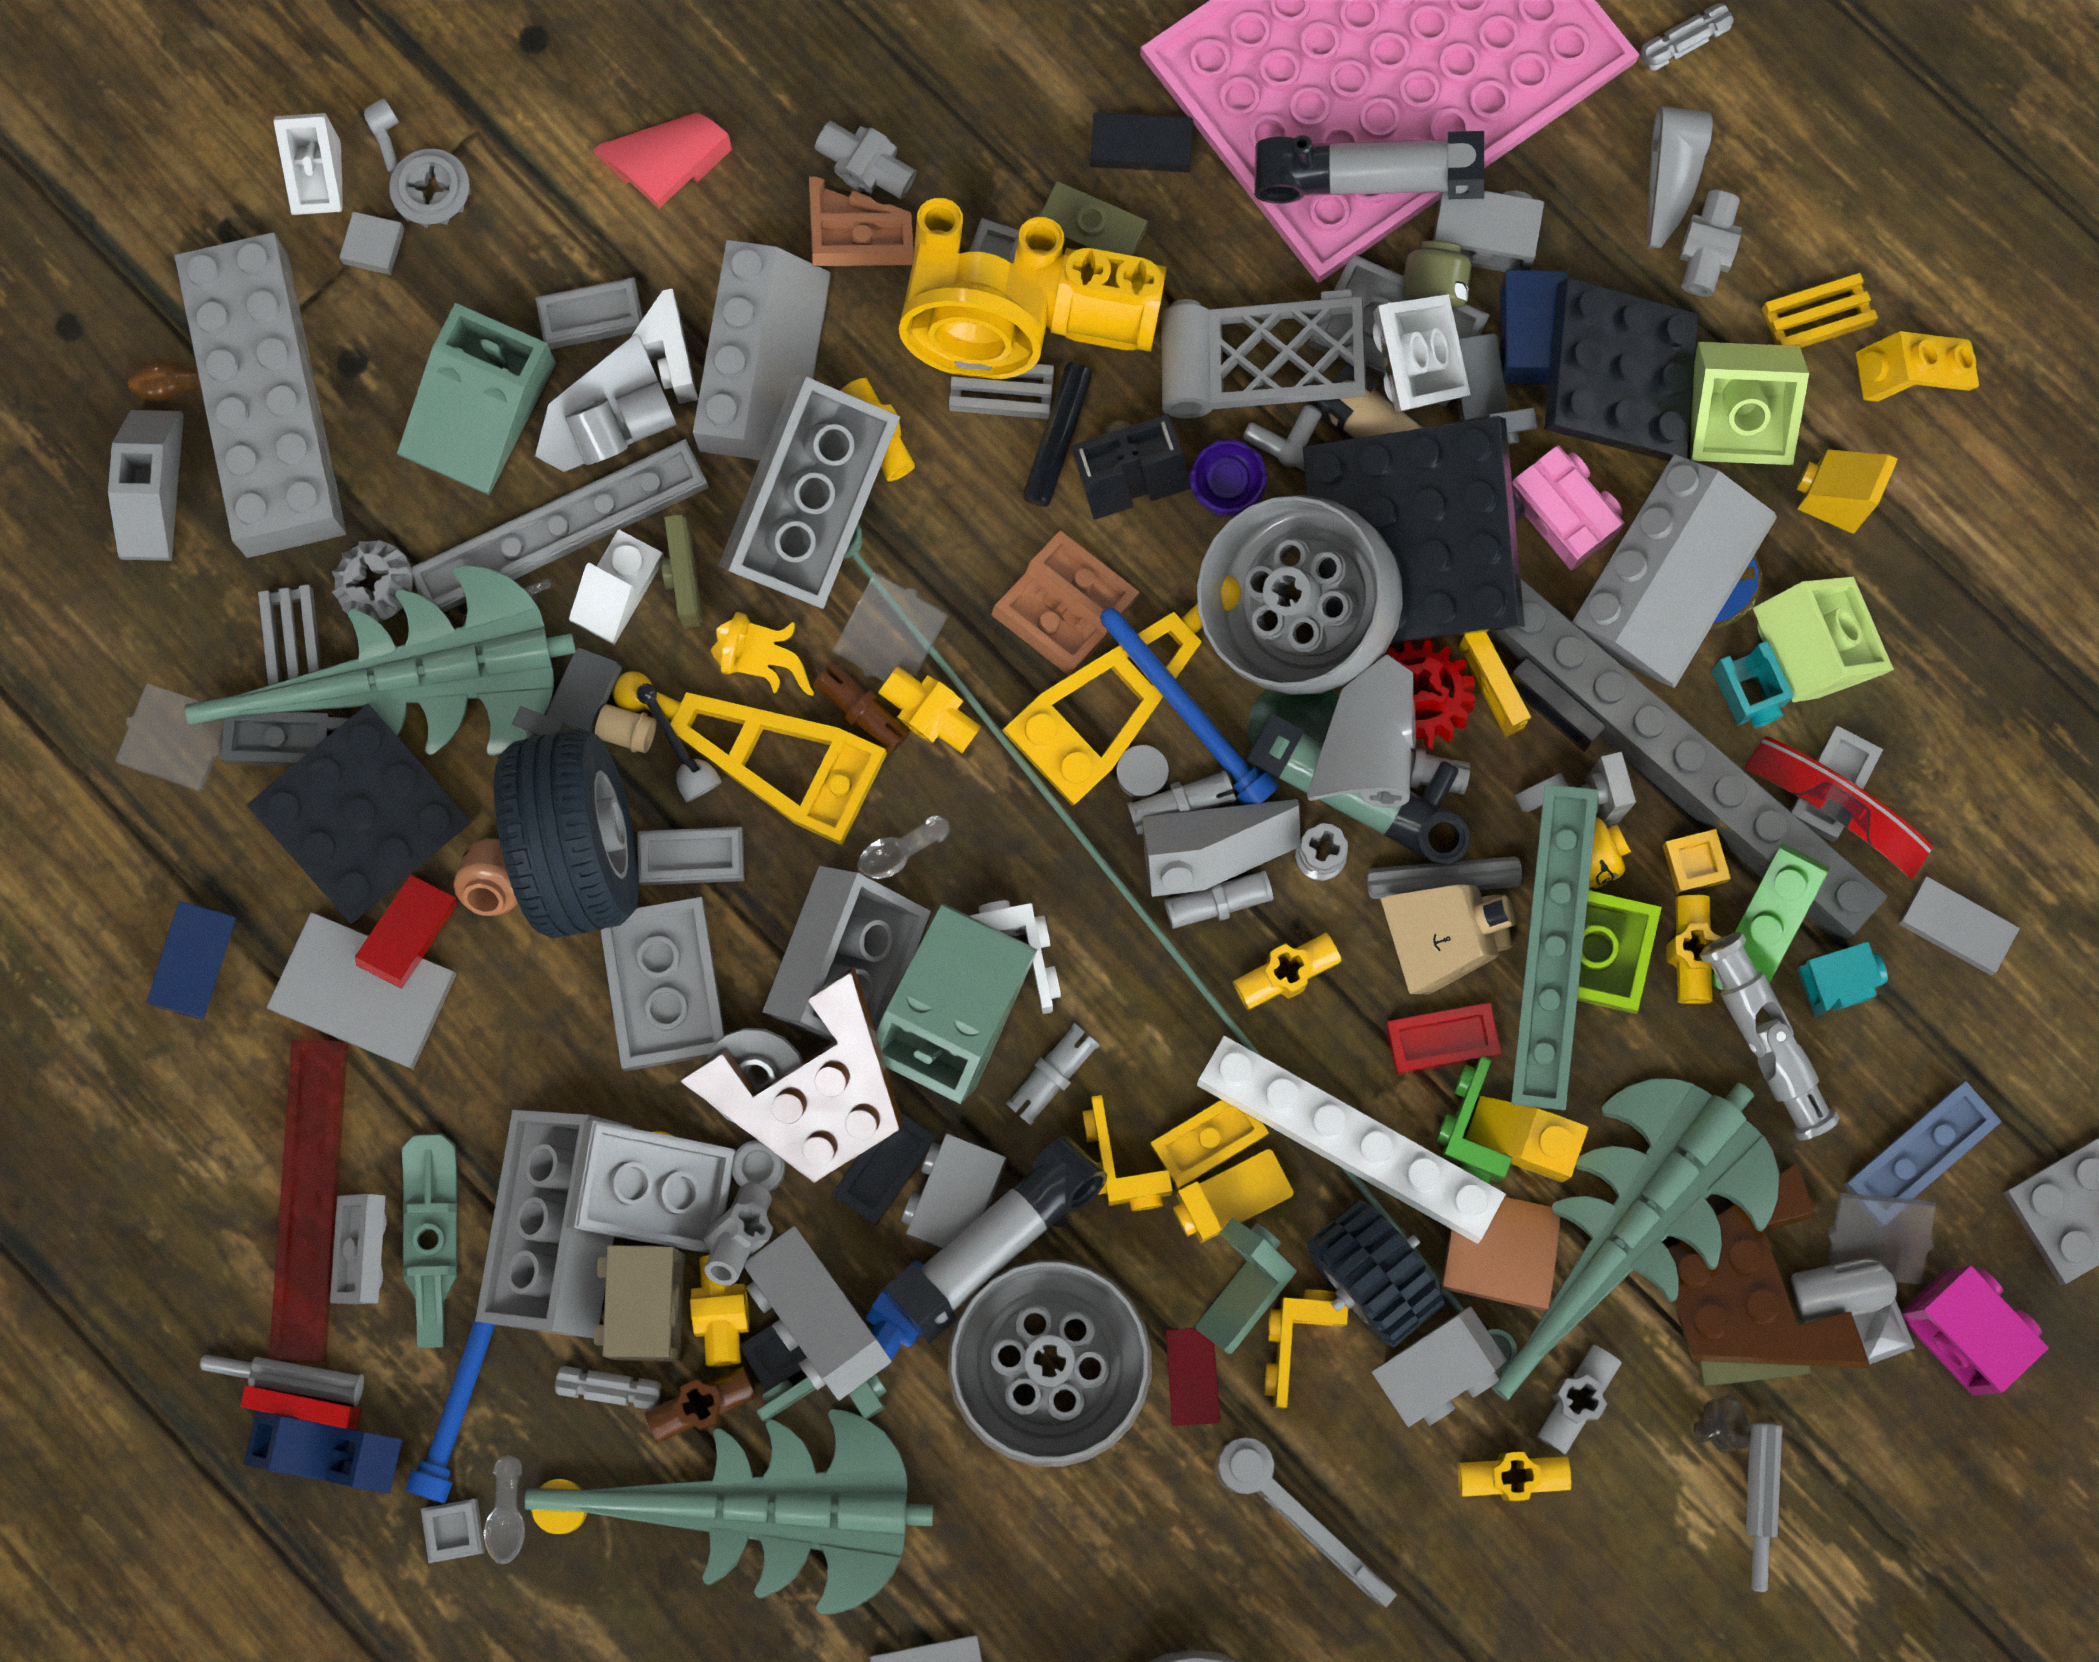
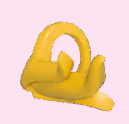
(752, 649)

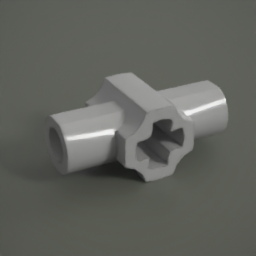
(865, 159)
(1710, 243)
(738, 1234)
(1594, 1375)

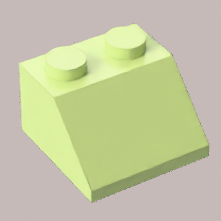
(1747, 402)
(1822, 637)

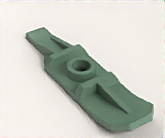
(428, 1204)

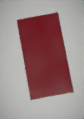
(1192, 1378)

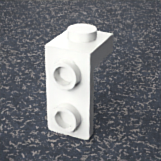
(1020, 921)

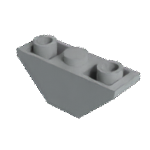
(145, 484)

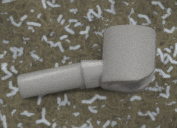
(380, 119)

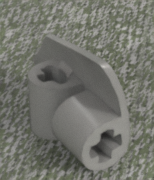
(605, 410)
(1370, 738)

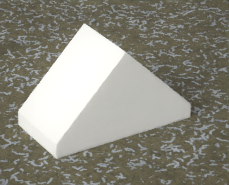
(310, 163)

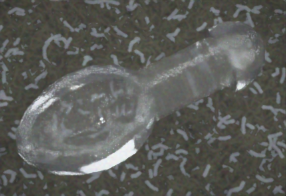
(891, 854)
(505, 1526)

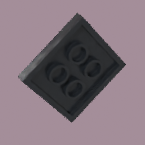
(1621, 370)
(359, 813)

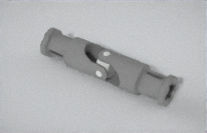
(1778, 1055)

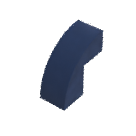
(322, 1452)

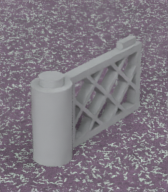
(1195, 348)
(1248, 1468)

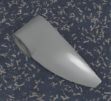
(1676, 162)

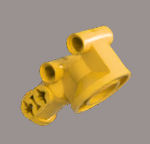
(998, 311)

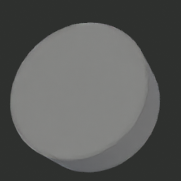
(1142, 771)
(1533, 797)
(758, 1165)

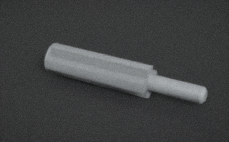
(290, 1378)
(1763, 1496)

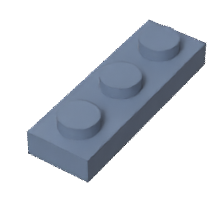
(1927, 1146)

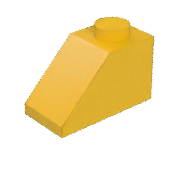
(1845, 486)
(1528, 1135)

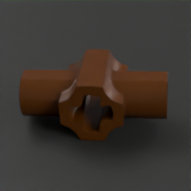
(674, 1415)

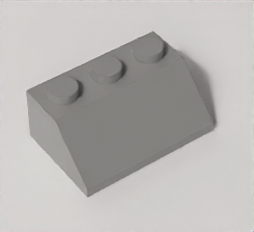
(840, 927)

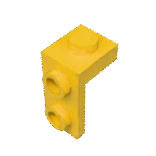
(1915, 360)
(1141, 1190)
(1234, 1193)
(1313, 1310)

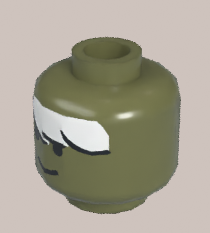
(1437, 271)

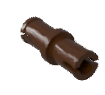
(862, 707)

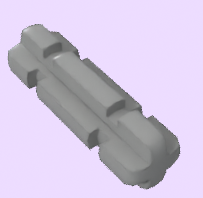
(1686, 36)
(608, 1387)

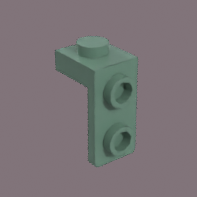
(1251, 1288)
(785, 1394)

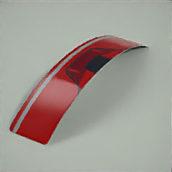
(1842, 802)

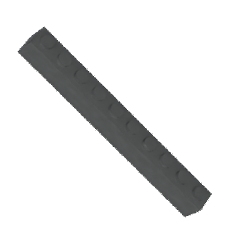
(1685, 762)

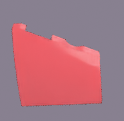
(666, 155)

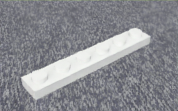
(1351, 1139)

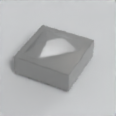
(1883, 1332)

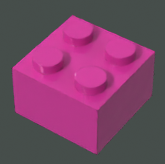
(1974, 1330)

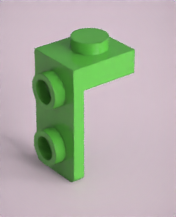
(1467, 1155)

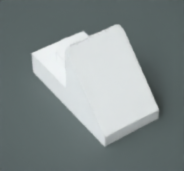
(665, 342)
(615, 586)

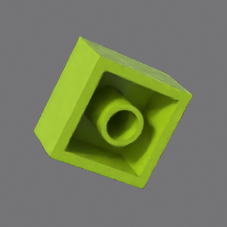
(1616, 951)

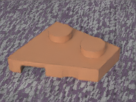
(857, 229)

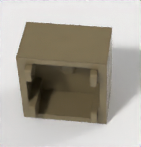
(642, 1303)

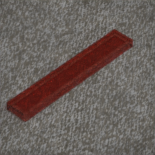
(308, 1200)

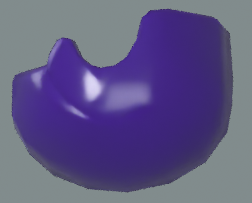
(1228, 477)

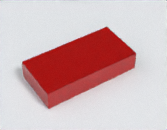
(405, 931)
(1443, 1038)
(301, 1407)

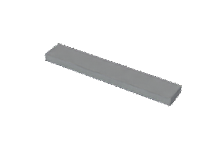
(566, 523)

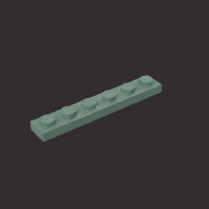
(1555, 947)

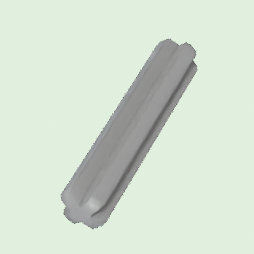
(1483, 873)

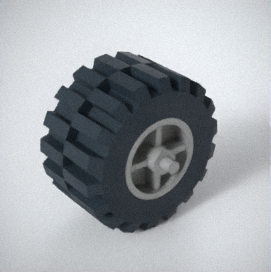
(1375, 1273)

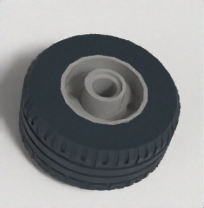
(566, 833)

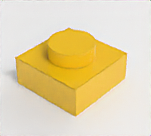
(1696, 861)

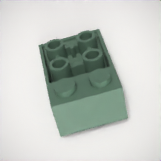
(475, 398)
(953, 1003)

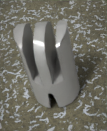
(1843, 1287)

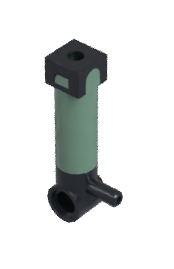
(1293, 756)

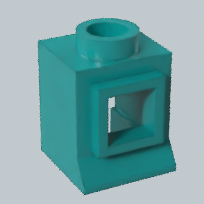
(1771, 681)
(1842, 978)

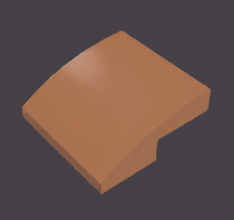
(1061, 603)
(1512, 1259)

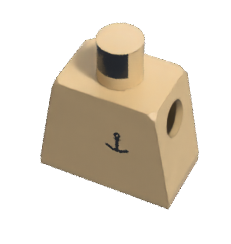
(1444, 933)

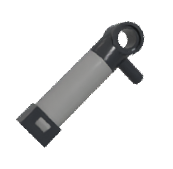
(1295, 167)
(1059, 1183)

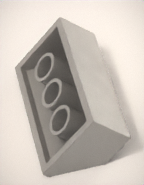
(759, 338)
(809, 491)
(1674, 570)
(535, 1266)

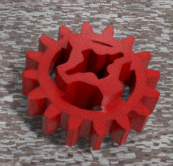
(1434, 708)

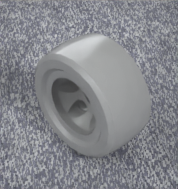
(1364, 581)
(985, 1387)

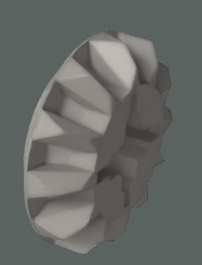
(415, 172)
(381, 559)

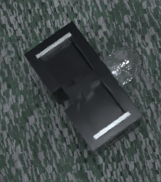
(1130, 464)

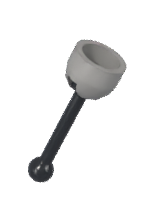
(694, 775)

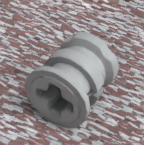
(1334, 862)

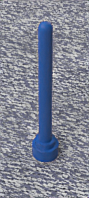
(1250, 783)
(432, 1476)

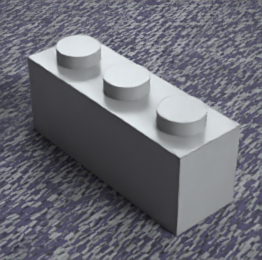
(814, 1315)

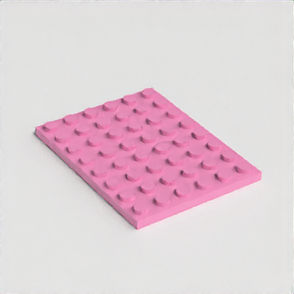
(1377, 77)

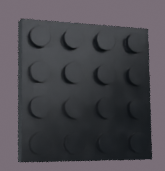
(1444, 513)

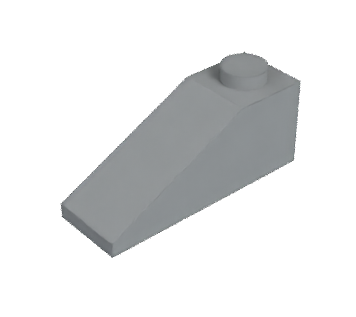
(1213, 845)

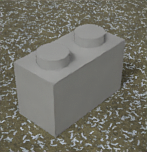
(1492, 231)
(956, 1192)
(1440, 1367)

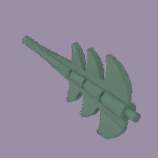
(492, 658)
(1694, 1151)
(849, 1512)

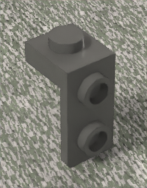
(1487, 387)
(577, 699)

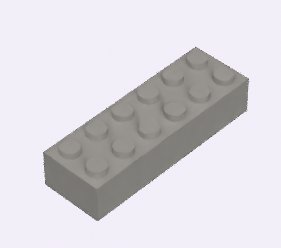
(260, 395)

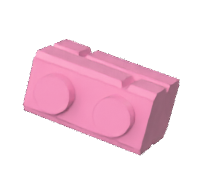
(1567, 506)

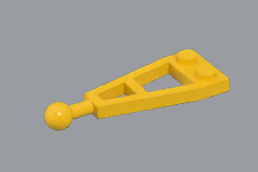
(1059, 749)
(837, 786)

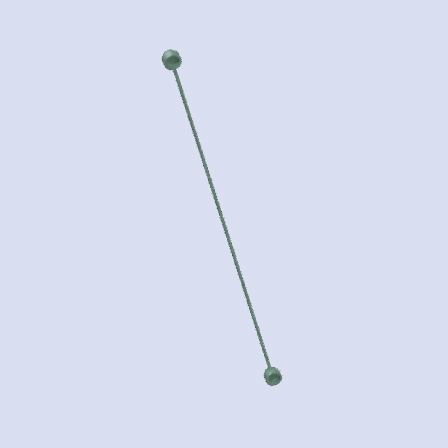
(1502, 1339)

